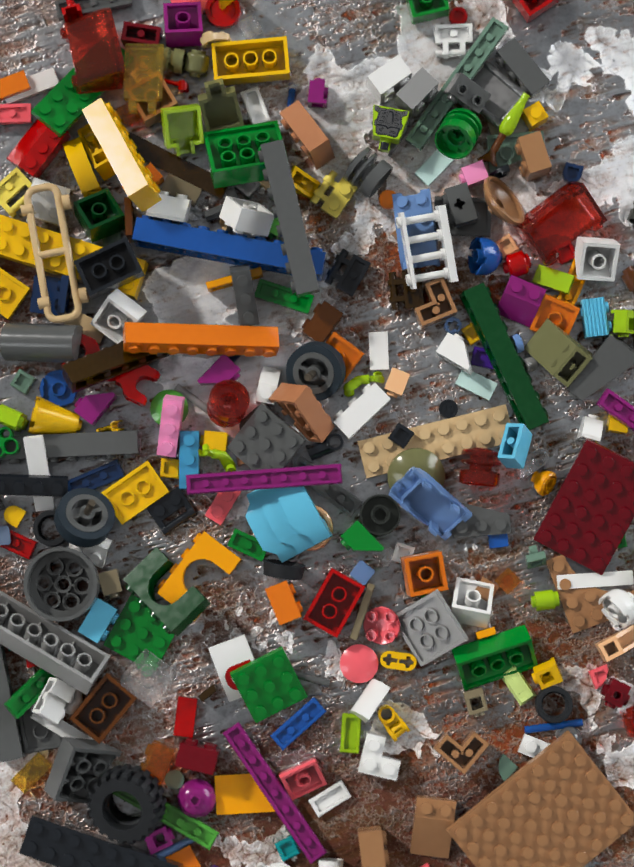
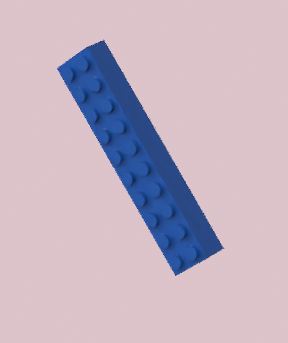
(217, 246)

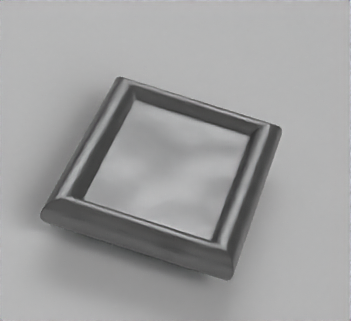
(502, 90)

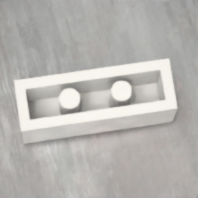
(361, 410)

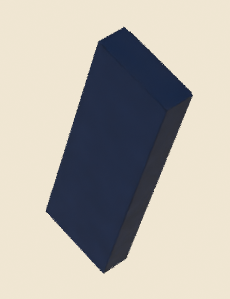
(98, 477)

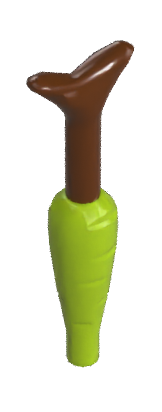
(506, 129)

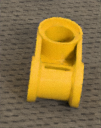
(393, 722)

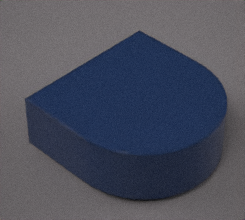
(572, 172)

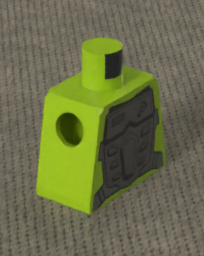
(388, 126)

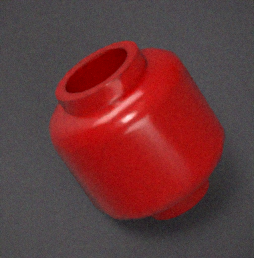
(516, 264)

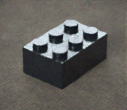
(109, 268)

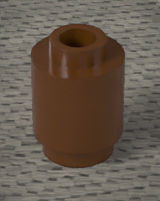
(628, 278)

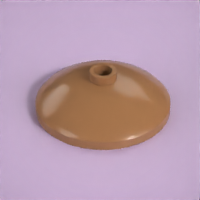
(502, 201)

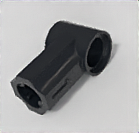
(318, 450)

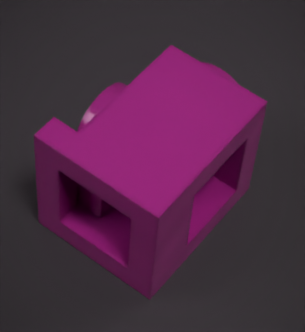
(317, 93)
(154, 844)

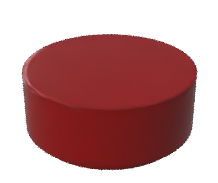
(458, 16)

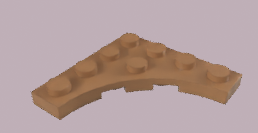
(578, 604)

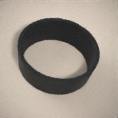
(286, 570)

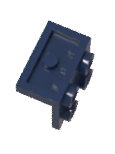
(59, 293)

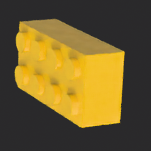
(251, 60)

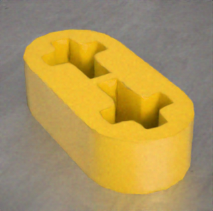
(396, 665)

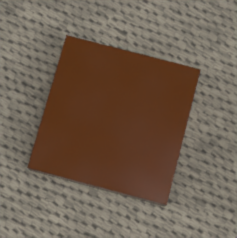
(129, 218)

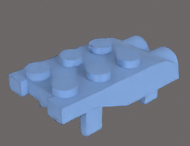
(413, 206)
(429, 502)

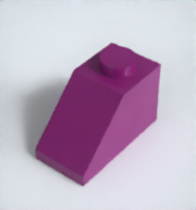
(221, 370)
(94, 406)

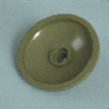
(419, 458)

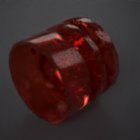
(228, 393)
(480, 468)

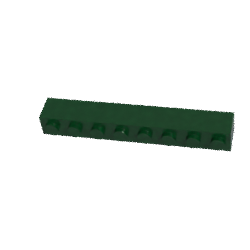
(503, 356)

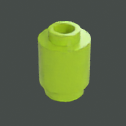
(545, 600)

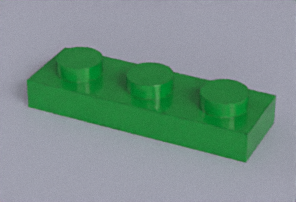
(283, 296)
(27, 694)

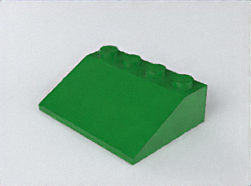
(234, 152)

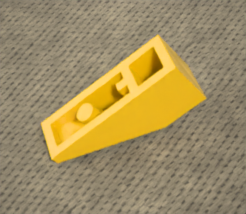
(96, 152)

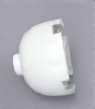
(618, 607)

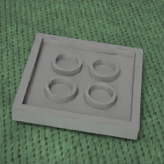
(430, 628)

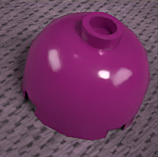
(196, 798)

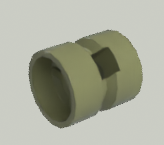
(174, 60)

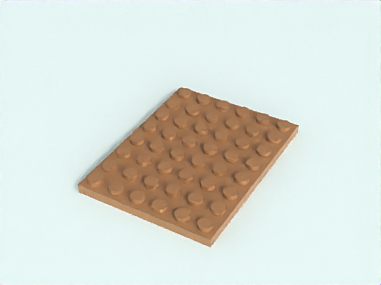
(546, 813)

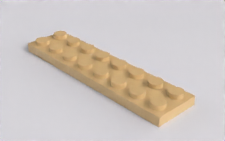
(443, 438)

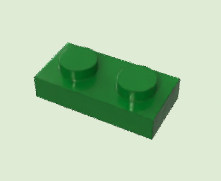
(246, 544)

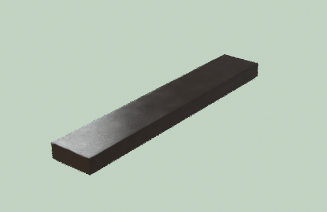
(176, 166)

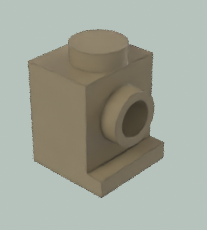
(475, 693)

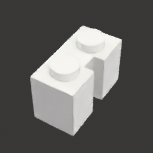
(53, 700)

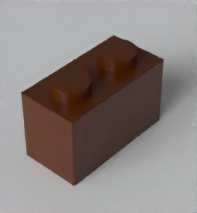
(322, 323)

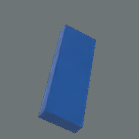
(298, 723)

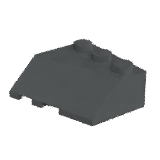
(78, 768)

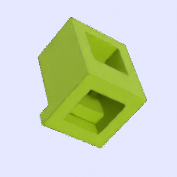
(623, 322)

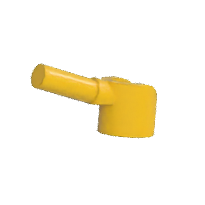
(113, 426)

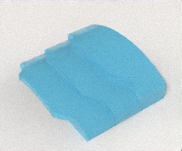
(285, 521)

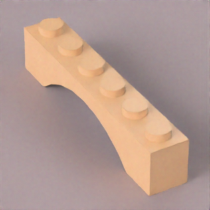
(616, 644)

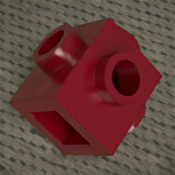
(622, 693)

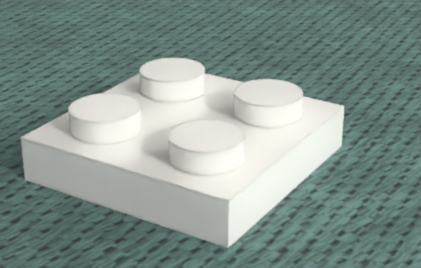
(44, 203)

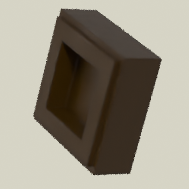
(208, 692)

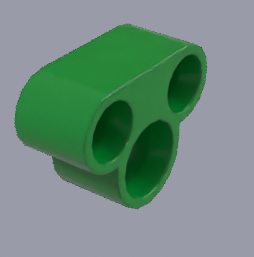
(4, 441)

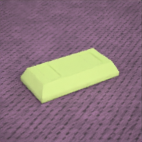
(518, 686)

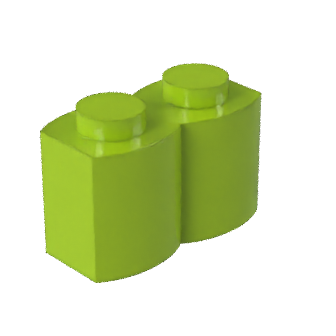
(13, 419)

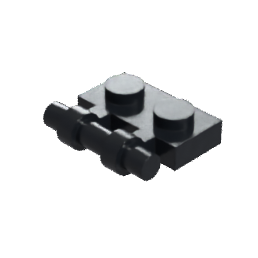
(352, 275)

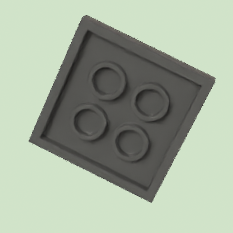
(266, 441)

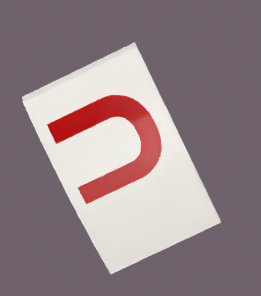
(228, 657)

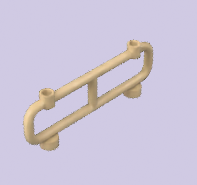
(79, 295)

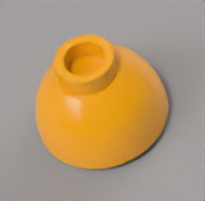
(544, 482)

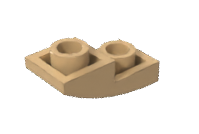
(88, 329)

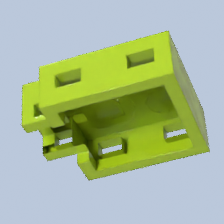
(182, 128)

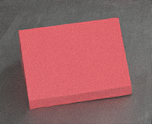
(302, 778)

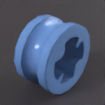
(451, 320)

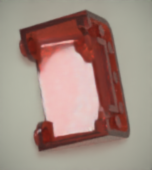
(95, 52)
(560, 221)

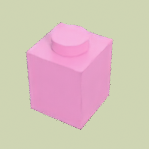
(473, 174)

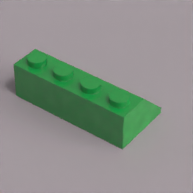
(492, 656)

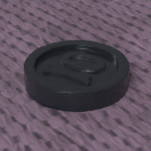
(448, 409)

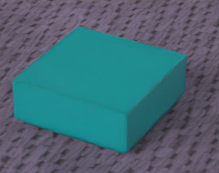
(287, 848)

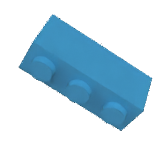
(188, 456)

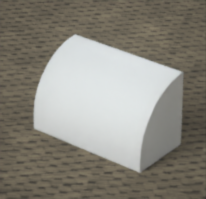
(369, 700)

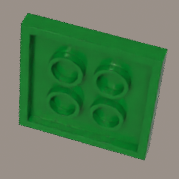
(136, 631)
(268, 684)

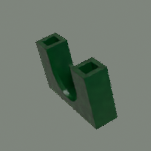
(143, 582)

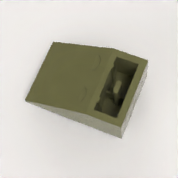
(558, 352)

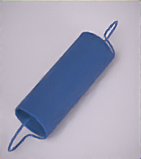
(291, 95)

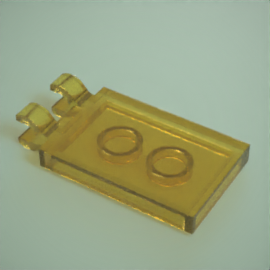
(143, 75)

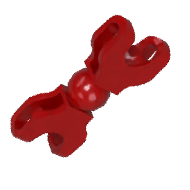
(128, 380)

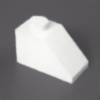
(455, 352)
(267, 385)
(590, 428)

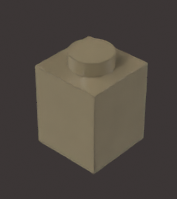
(111, 583)

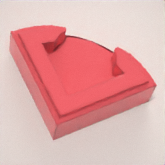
(598, 675)

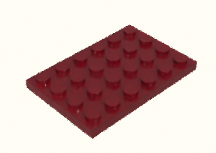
(591, 508)

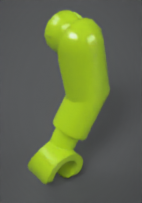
(357, 381)
(224, 458)

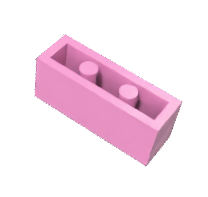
(170, 425)

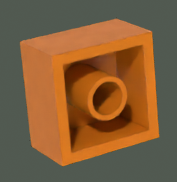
(424, 573)
(283, 602)

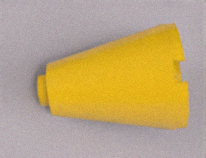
(52, 419)

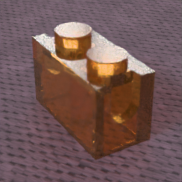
(158, 760)

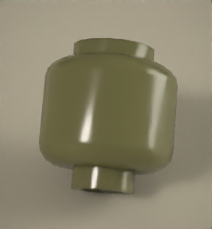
(196, 63)

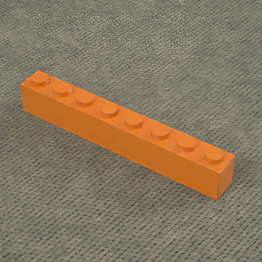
(200, 339)

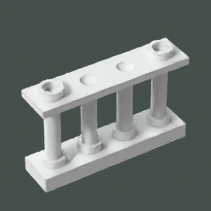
(445, 253)

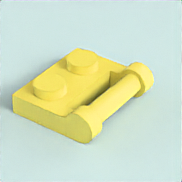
(10, 187)

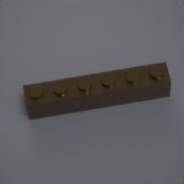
(103, 366)

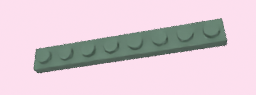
(468, 66)

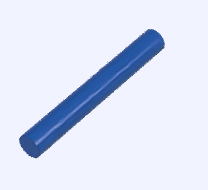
(553, 726)

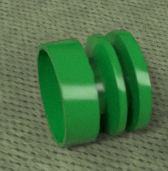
(458, 133)

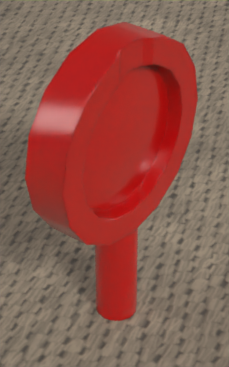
(222, 18)

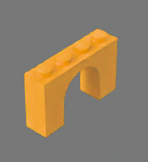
(204, 548)

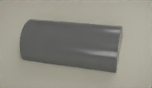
(40, 342)

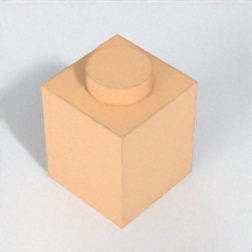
(396, 383)

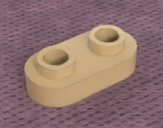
(214, 37)

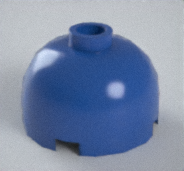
(485, 256)

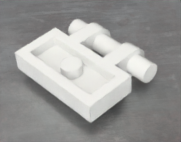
(451, 35)

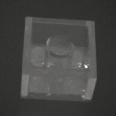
(148, 678)

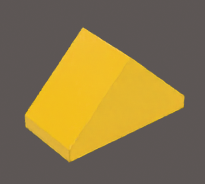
(303, 182)

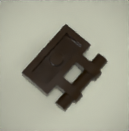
(412, 297)

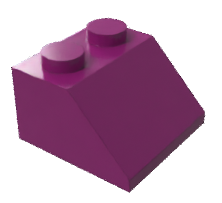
(183, 24)
(520, 301)

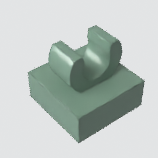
(535, 558)

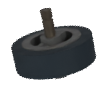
(317, 367)
(84, 517)

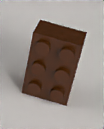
(103, 708)

